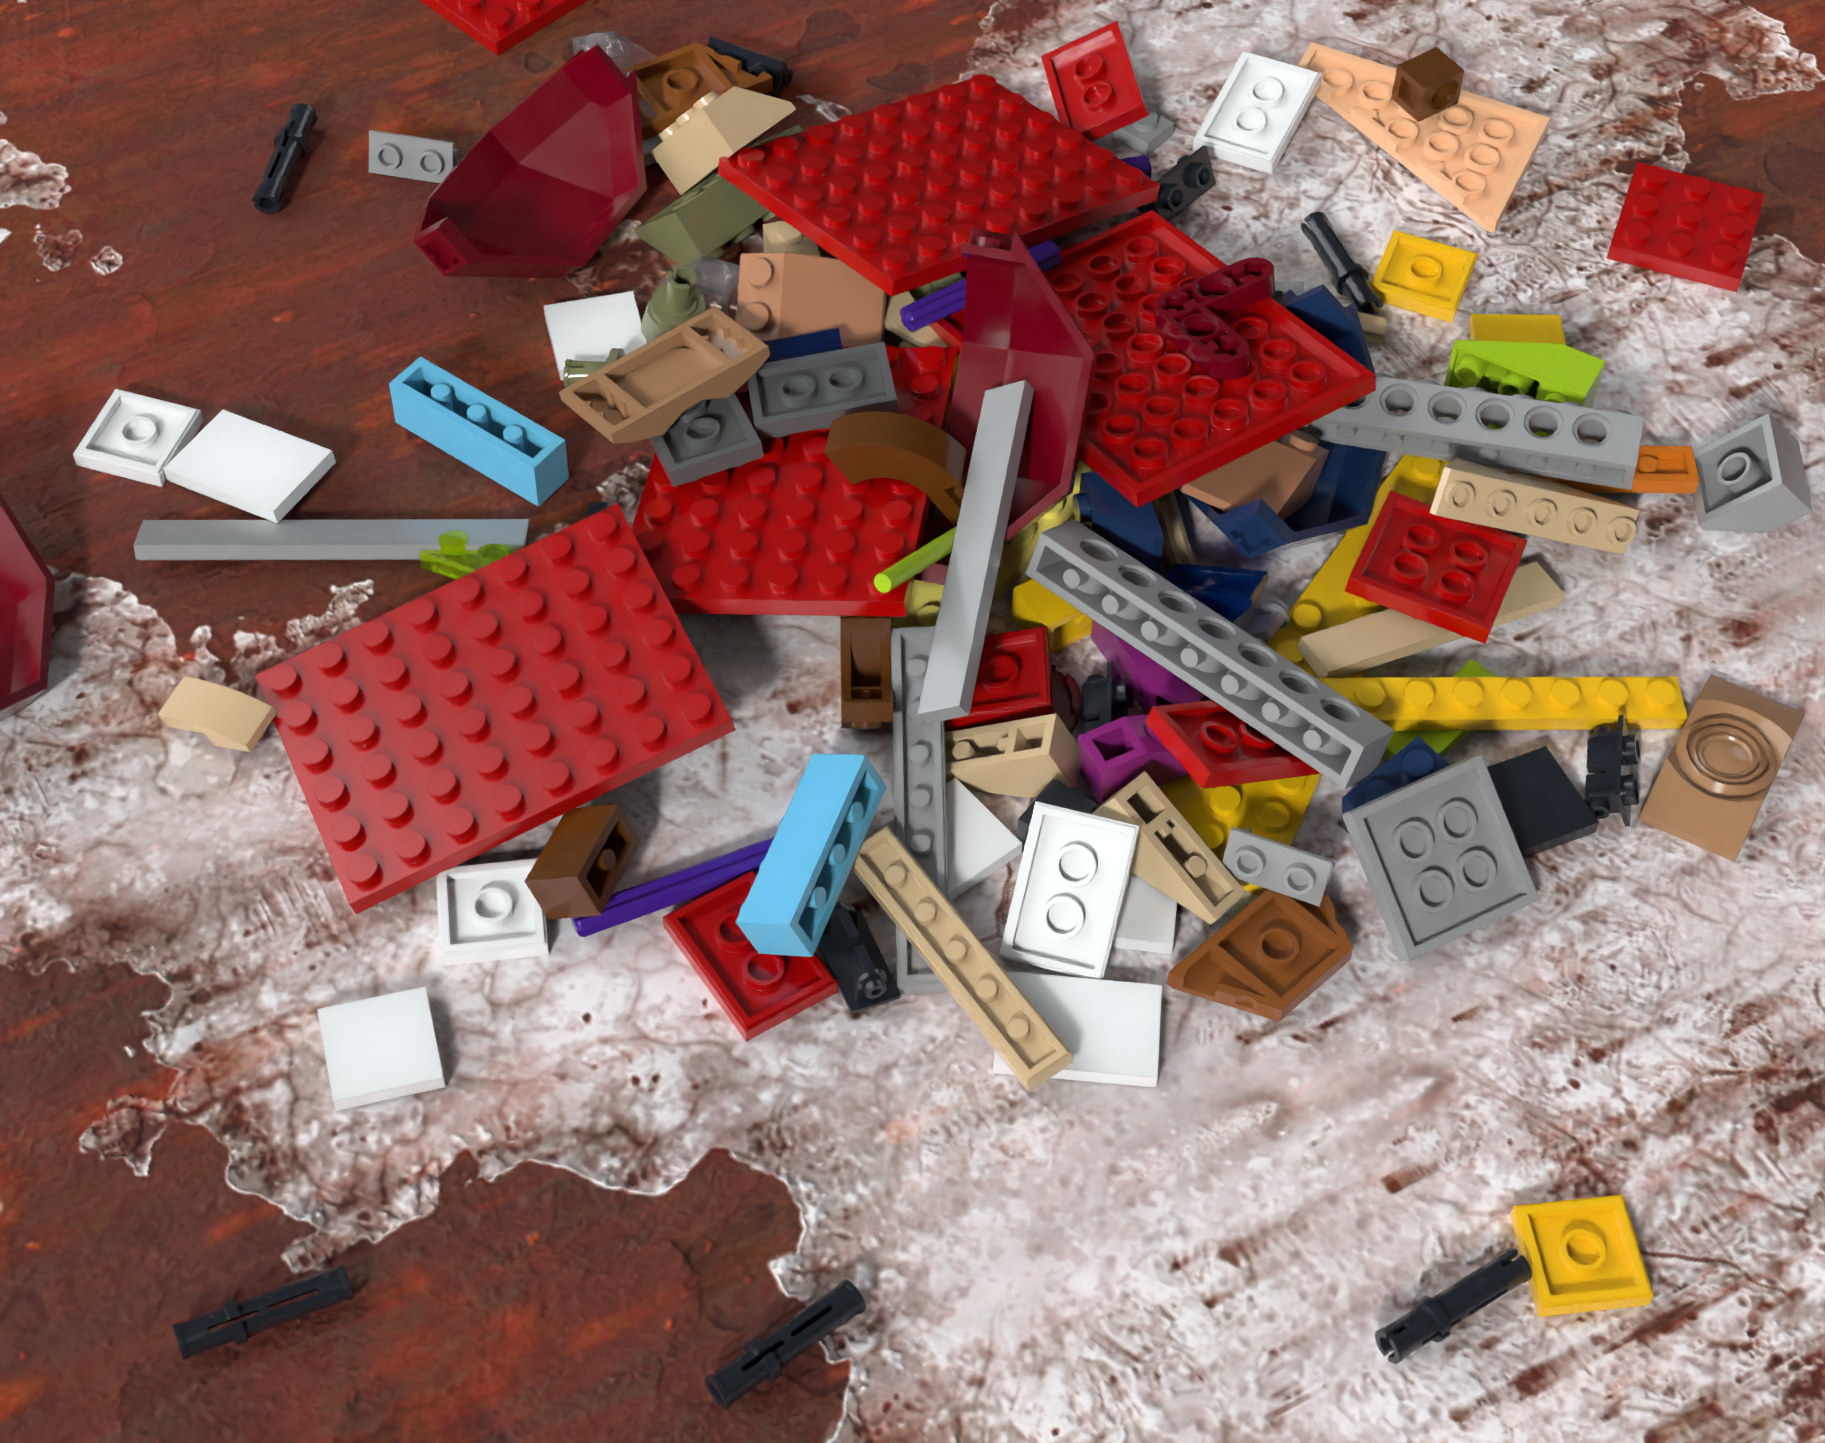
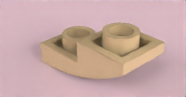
(219, 712)

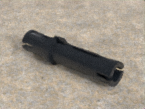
(290, 146)
(1347, 275)
(1436, 1315)
(194, 1335)
(767, 1357)

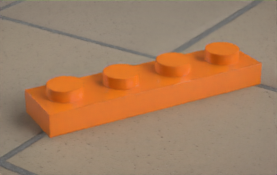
(1657, 471)

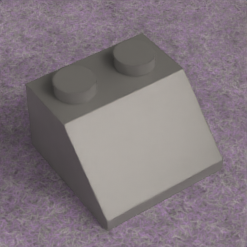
(1751, 479)

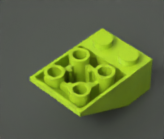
(1534, 369)

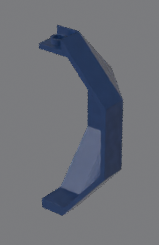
(1349, 475)

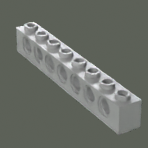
(1509, 448)
(1210, 653)

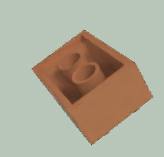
(807, 294)
(1277, 472)

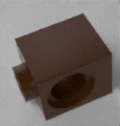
(1427, 84)

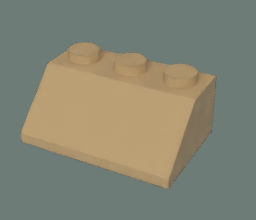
(715, 129)

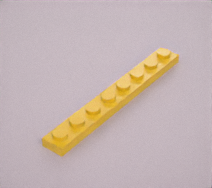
(1517, 702)

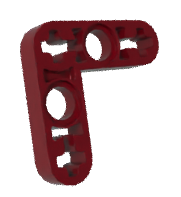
(1190, 312)

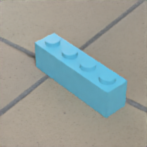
(479, 431)
(811, 855)

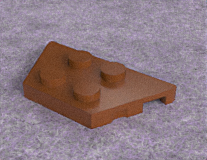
(681, 78)
(1267, 956)

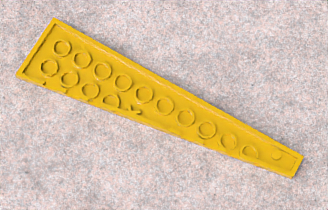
(1280, 806)

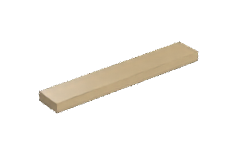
(1395, 635)
(960, 960)

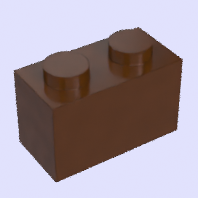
(583, 862)

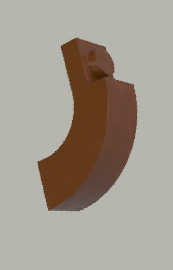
(901, 449)
(866, 672)

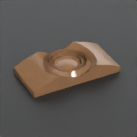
(666, 377)
(1721, 767)

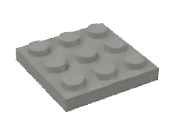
(1440, 857)

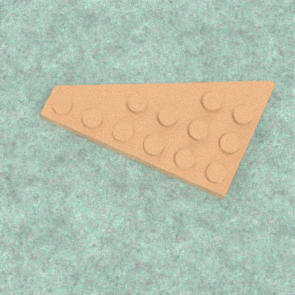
(1465, 153)

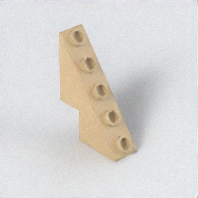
(1533, 507)

